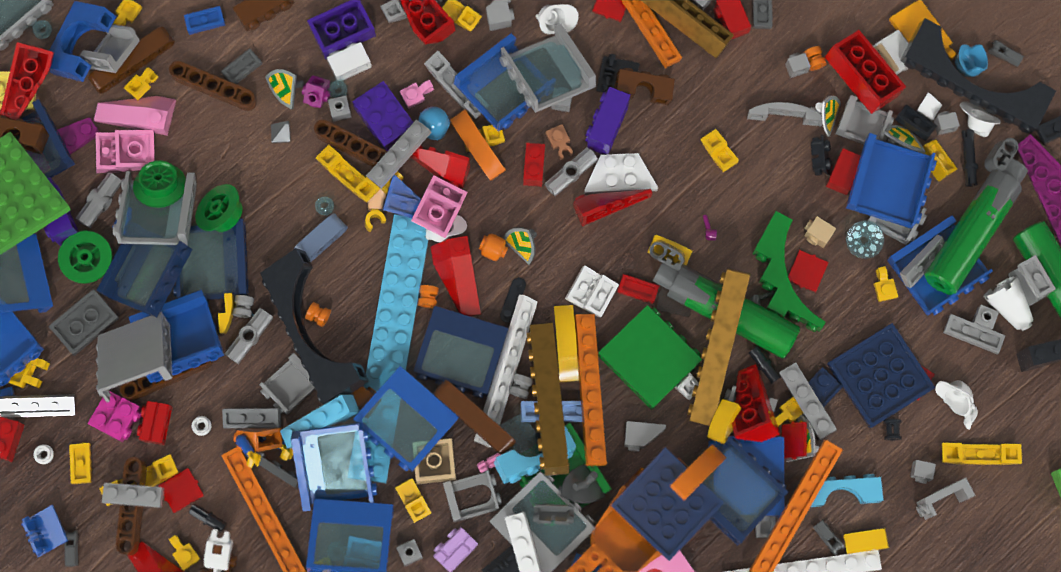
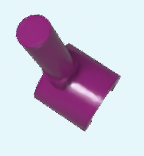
(710, 234)

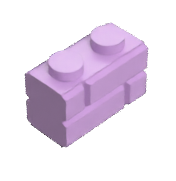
(455, 549)

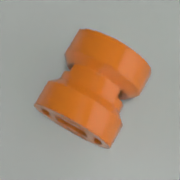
(815, 58)
(427, 296)
(318, 314)

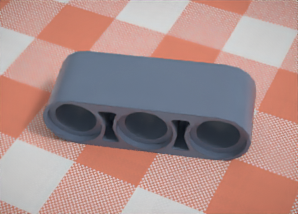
(322, 236)

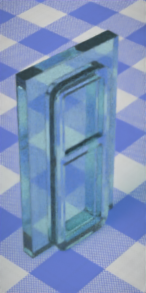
(524, 437)

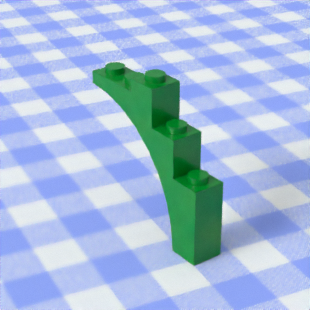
(785, 300)

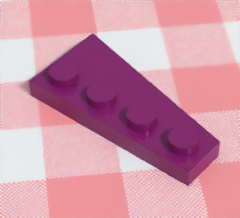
(78, 134)

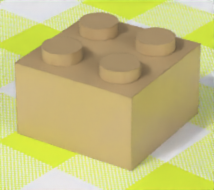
(437, 464)

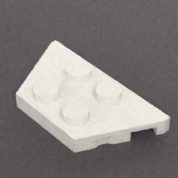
(620, 174)

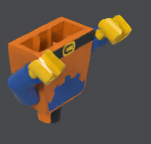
(260, 439)

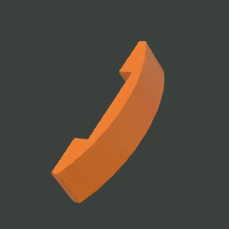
(477, 145)
(698, 472)

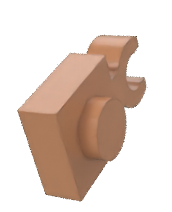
(558, 139)

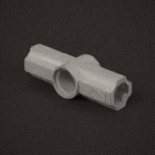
(579, 164)
(99, 200)
(256, 325)

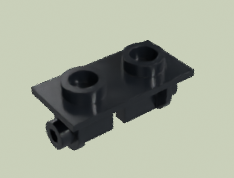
(821, 148)

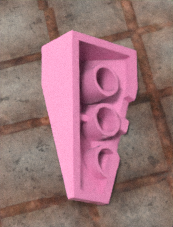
(141, 114)

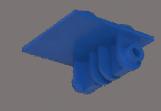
(44, 531)

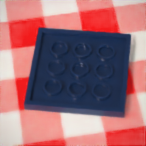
(881, 375)
(659, 511)

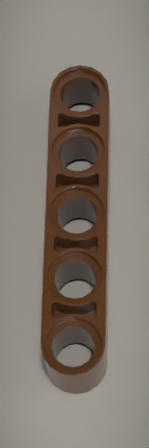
(145, 51)
(204, 82)
(347, 144)
(141, 390)
(474, 417)
(136, 514)

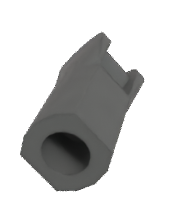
(1009, 55)
(826, 534)
(71, 552)

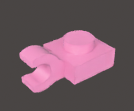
(413, 94)

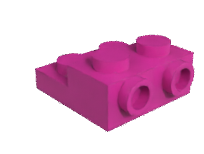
(115, 417)

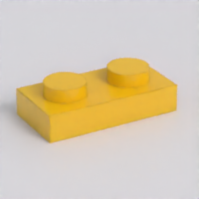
(80, 463)

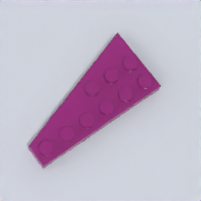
(1045, 178)

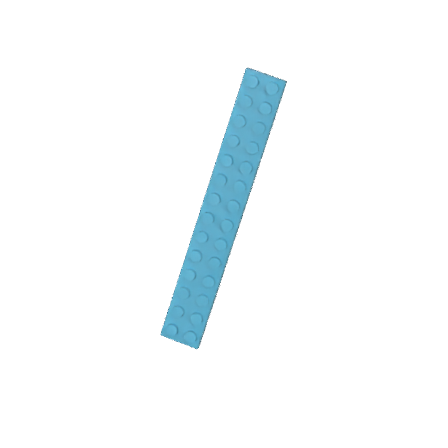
(395, 316)

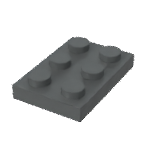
(83, 322)

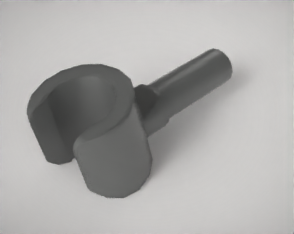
(756, 298)

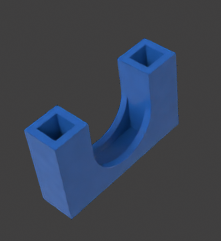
(79, 20)

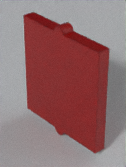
(610, 9)
(807, 271)
(795, 439)
(181, 490)

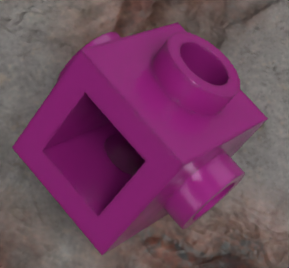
(316, 91)

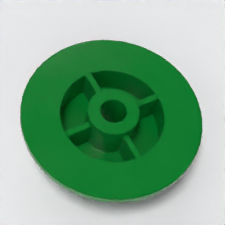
(159, 184)
(219, 209)
(75, 250)

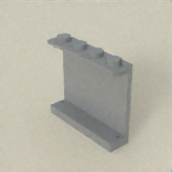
(133, 353)

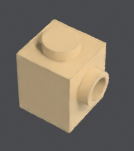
(819, 232)

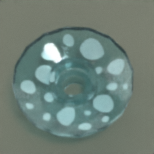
(874, 237)

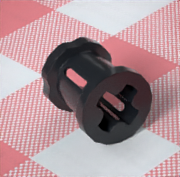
(896, 435)

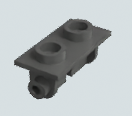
(560, 513)

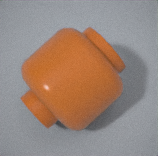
(493, 247)

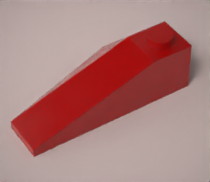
(428, 20)
(26, 75)
(447, 166)
(600, 205)
(455, 269)
(756, 415)
(149, 560)

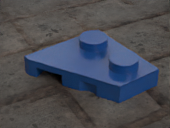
(401, 199)

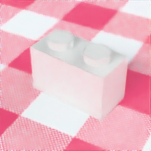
(349, 61)

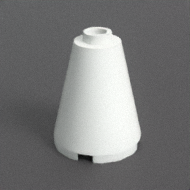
(1011, 303)

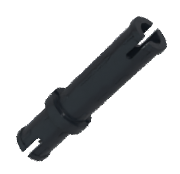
(970, 165)

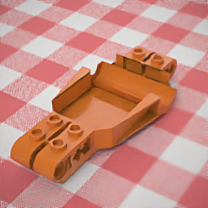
(616, 543)

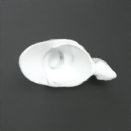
(959, 399)

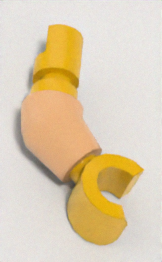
(376, 204)

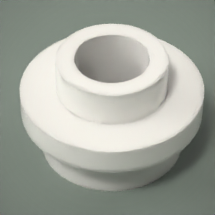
(195, 425)
(38, 451)

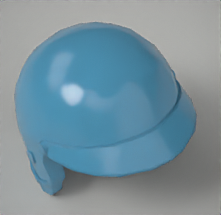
(971, 60)
(436, 121)

